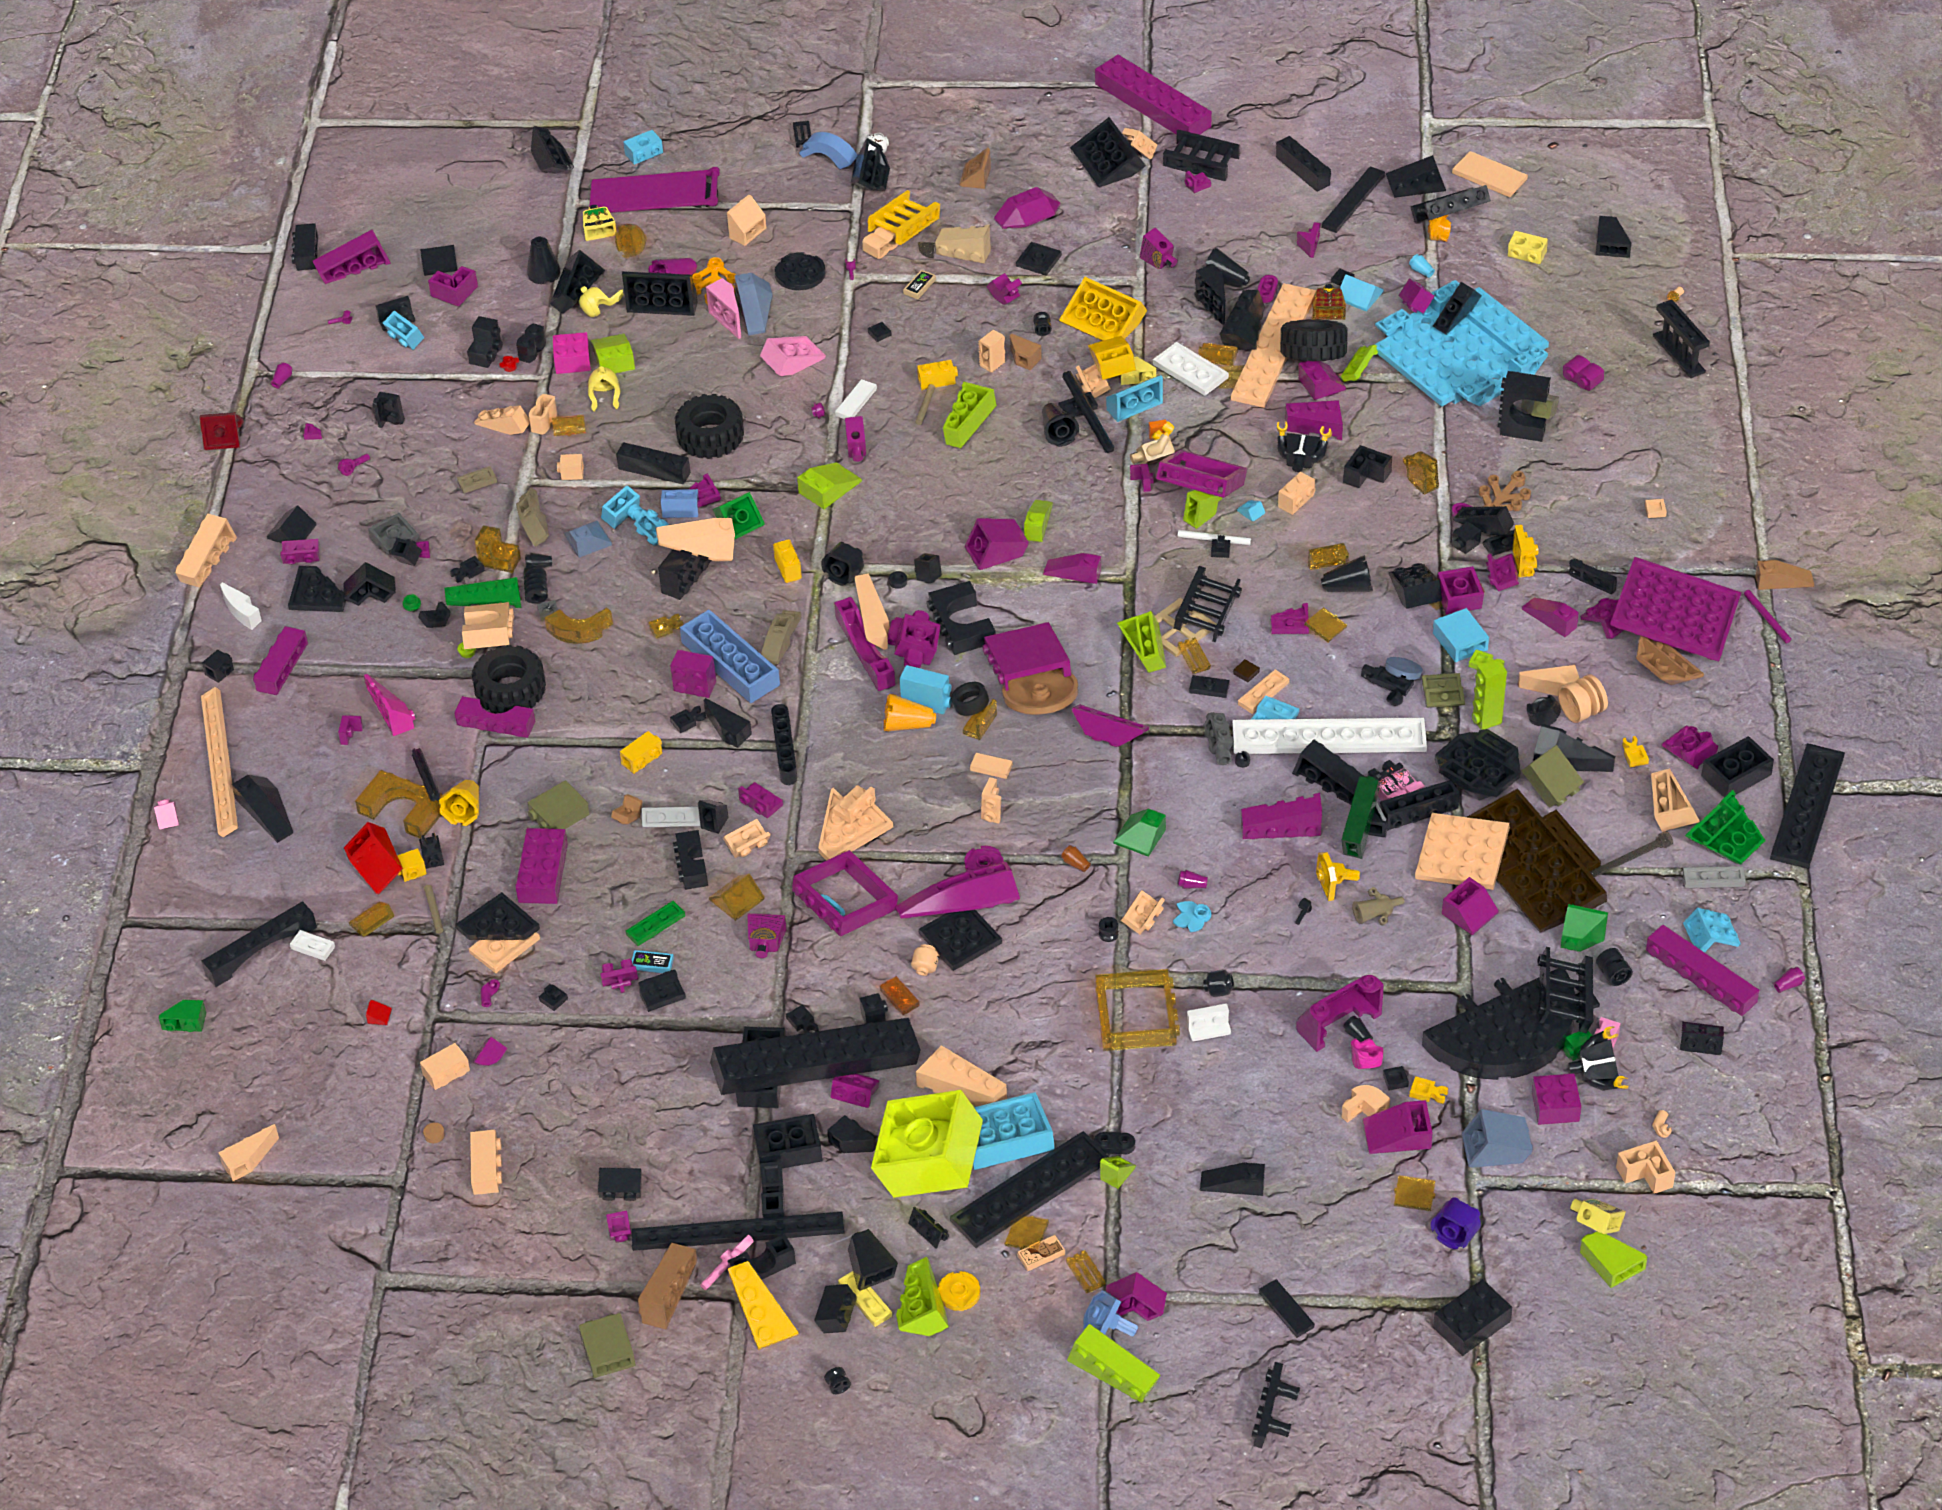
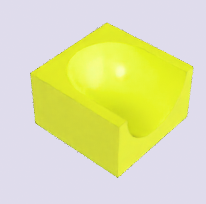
(927, 1143)

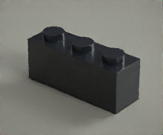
(305, 246)

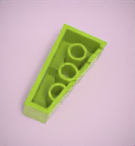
(1112, 1364)

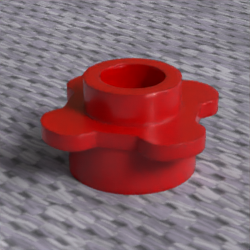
(509, 363)

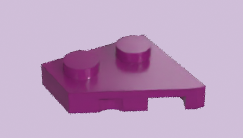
(707, 491)
(1290, 621)

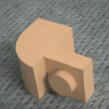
(1366, 1100)

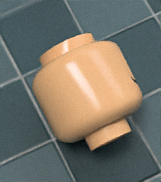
(925, 959)

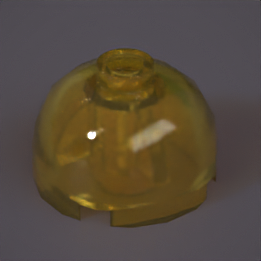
(630, 240)

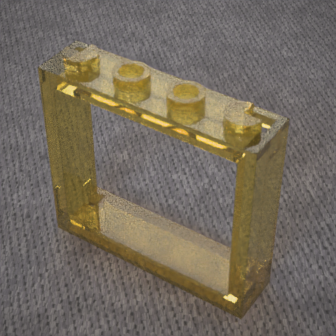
(1143, 1038)

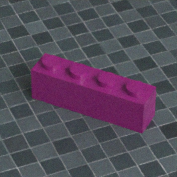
(280, 660)

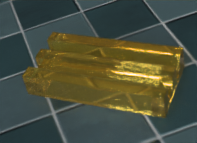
(1190, 644)
(1078, 1259)

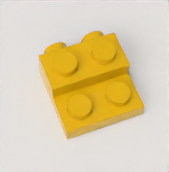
(1524, 552)

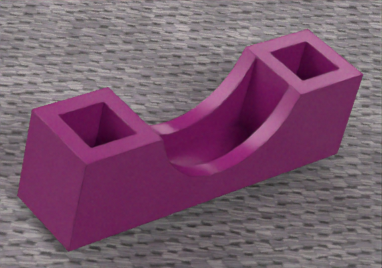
(514, 722)

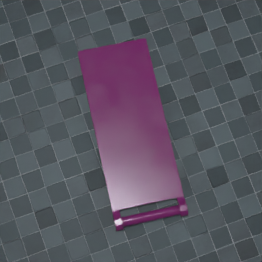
(655, 191)

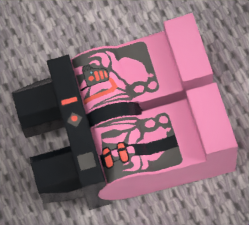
(1394, 780)

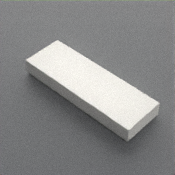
(856, 399)

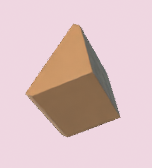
(977, 171)

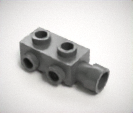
(1219, 737)

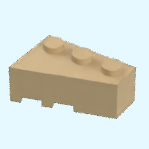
(964, 244)

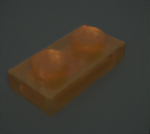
(899, 995)

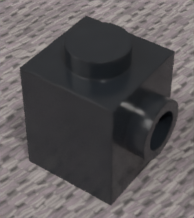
(1466, 537)
(406, 551)
(927, 568)
(218, 665)
(873, 1008)

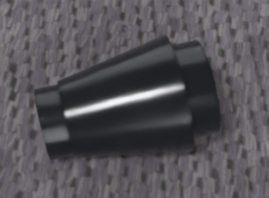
(541, 560)
(1357, 1029)

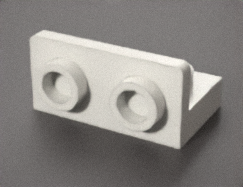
(1208, 1022)

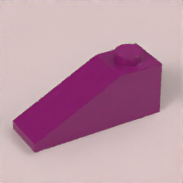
(1076, 567)
(1553, 614)

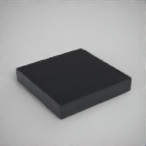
(1038, 258)
(439, 259)

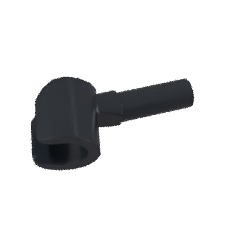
(1306, 907)

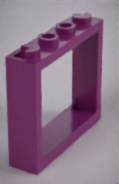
(1201, 473)
(849, 862)

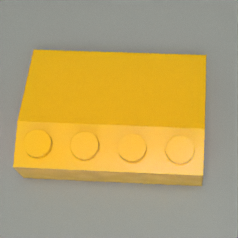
(1102, 311)

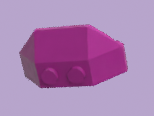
(1027, 208)
(1107, 726)

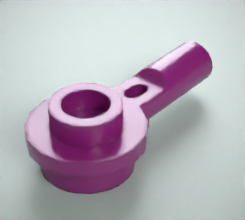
(347, 465)

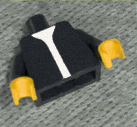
(1301, 450)
(1598, 1062)

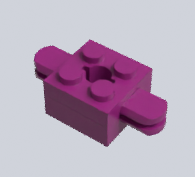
(917, 639)

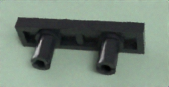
(1266, 1422)

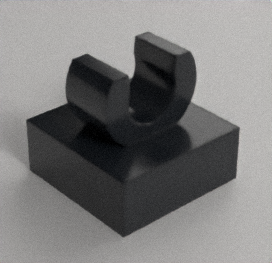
(1220, 547)
(553, 997)

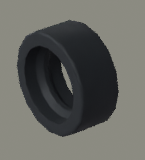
(973, 706)

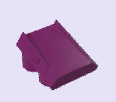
(1691, 745)

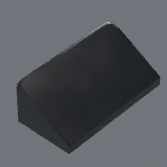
(1499, 544)

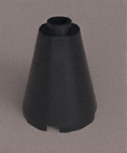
(542, 262)
(1232, 272)
(1059, 425)
(1349, 577)

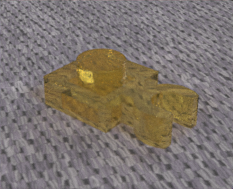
(664, 626)

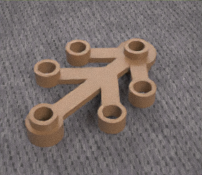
(1517, 480)

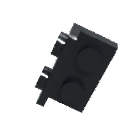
(400, 305)
(388, 409)
(1702, 1038)

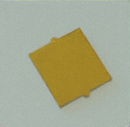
(1234, 374)
(1325, 624)
(1414, 1193)
(1027, 1233)

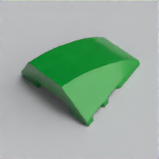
(1728, 831)

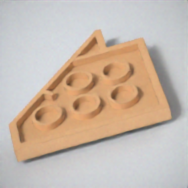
(842, 836)

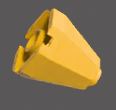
(461, 803)

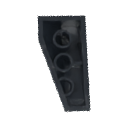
(1577, 753)
(264, 804)

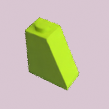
(1612, 1258)

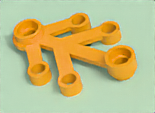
(713, 266)

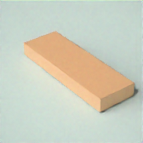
(1267, 687)

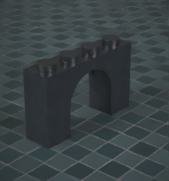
(1513, 421)
(957, 635)

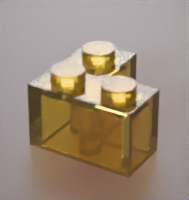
(494, 552)

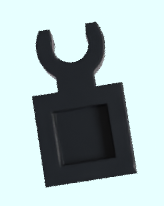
(469, 568)
(686, 720)
(801, 1018)

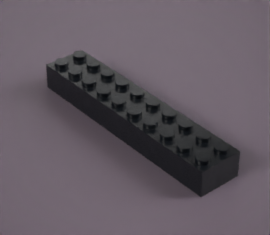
(814, 1056)

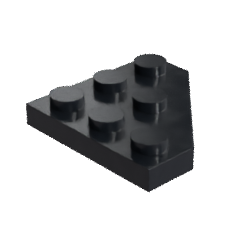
(315, 592)
(498, 921)

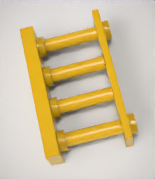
(908, 228)

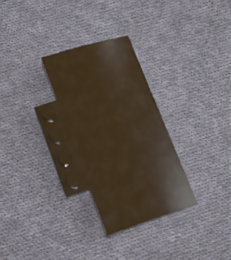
(1543, 862)

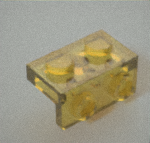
(1327, 556)

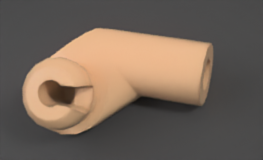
(1659, 1124)

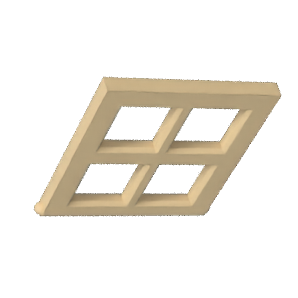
(1164, 615)

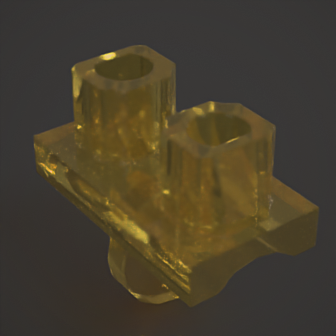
(568, 425)

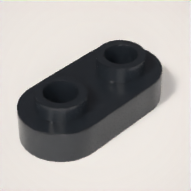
(1115, 1142)

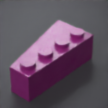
(351, 258)
(1283, 819)

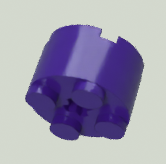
(1456, 1223)

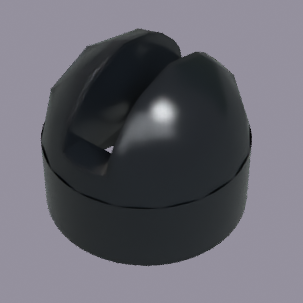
(1395, 698)
(1239, 759)

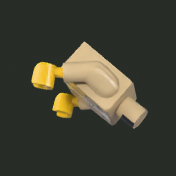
(1155, 450)

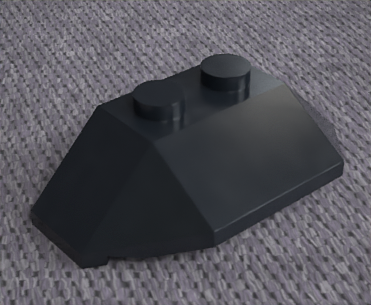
(549, 152)
(871, 167)

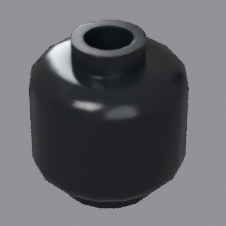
(1218, 983)

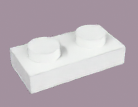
(312, 945)

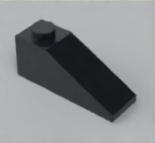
(1490, 520)
(730, 726)
(1235, 1179)

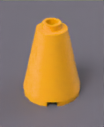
(906, 714)

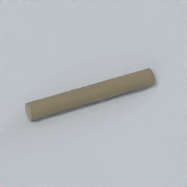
(927, 398)
(433, 909)

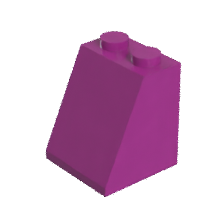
(995, 542)

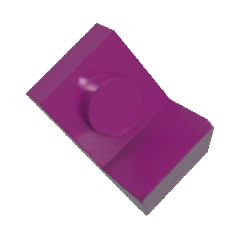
(1309, 240)

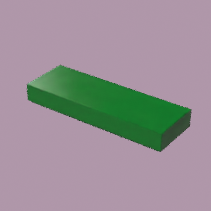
(655, 923)

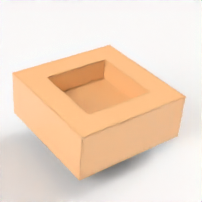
(1655, 508)

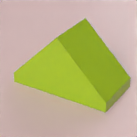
(1115, 1170)

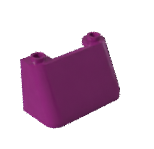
(1360, 996)

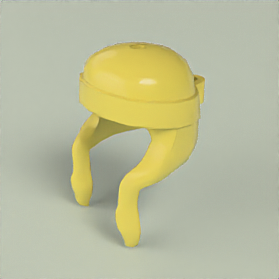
(594, 297)
(603, 380)

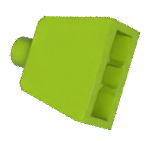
(1200, 507)

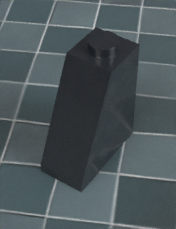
(1612, 238)
(870, 1260)

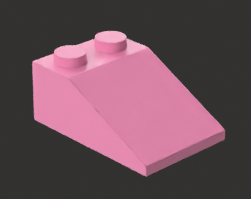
(723, 305)
(790, 354)

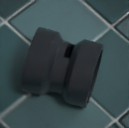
(1042, 323)

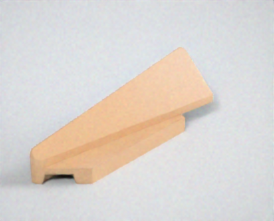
(873, 614)

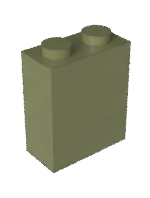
(1553, 777)
(558, 807)
(607, 1345)

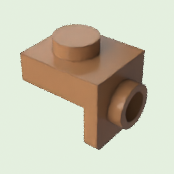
(628, 811)

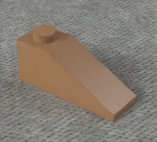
(1780, 575)

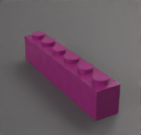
(1702, 970)

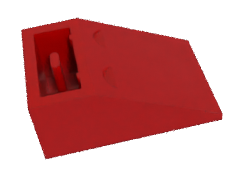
(374, 856)

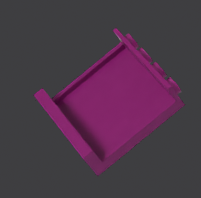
(1025, 653)

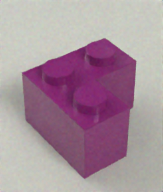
(453, 288)
(1138, 1295)

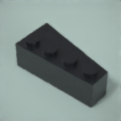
(1327, 770)

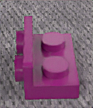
(300, 551)
(760, 799)
(854, 1089)

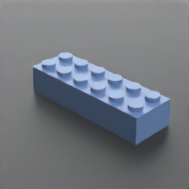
(733, 657)

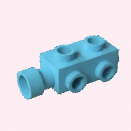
(646, 522)

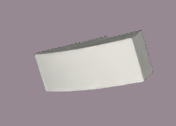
(241, 606)

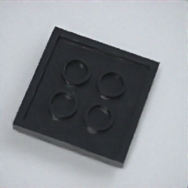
(960, 937)

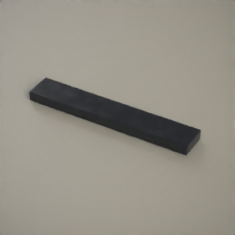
(1353, 199)

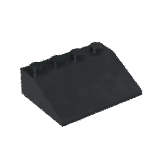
(1107, 154)
(659, 293)

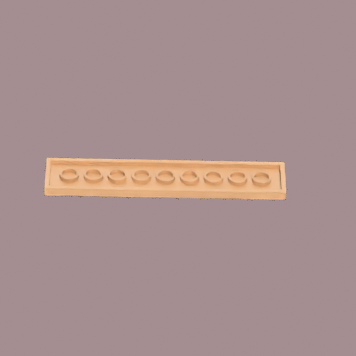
(1267, 361)

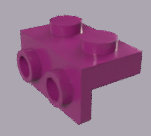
(1502, 571)

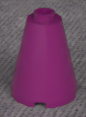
(673, 266)

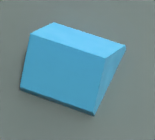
(1359, 293)

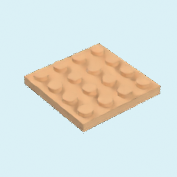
(1462, 849)

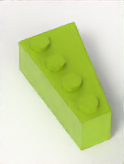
(968, 413)

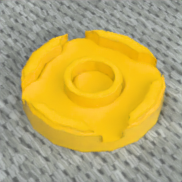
(959, 1291)

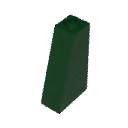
(1360, 817)

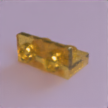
(1218, 353)

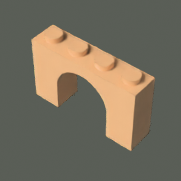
(487, 625)

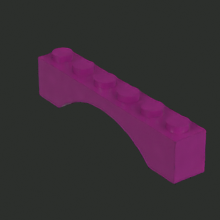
(874, 662)

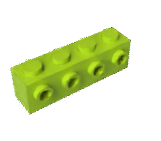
(1489, 694)

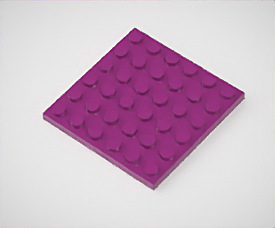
(1676, 609)

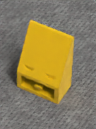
(1112, 357)

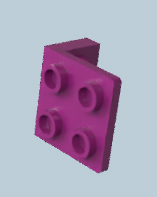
(1603, 613)

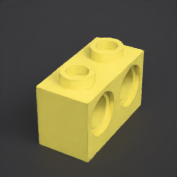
(1527, 247)

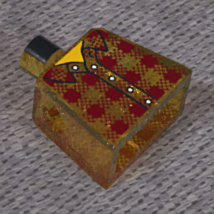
(1329, 304)

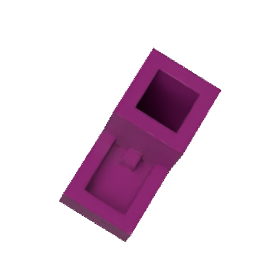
(1003, 289)

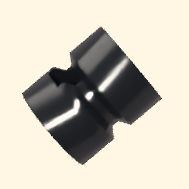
(1614, 966)

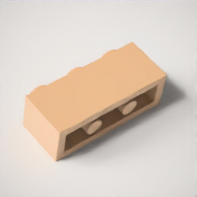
(485, 1162)

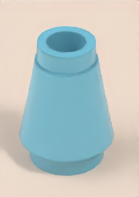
(1421, 265)

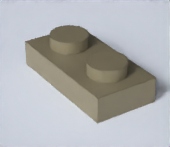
(477, 479)

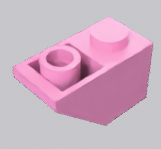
(166, 814)

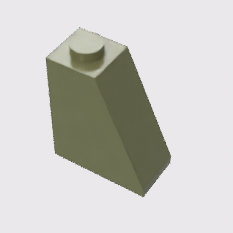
(1541, 409)

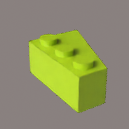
(1146, 640)

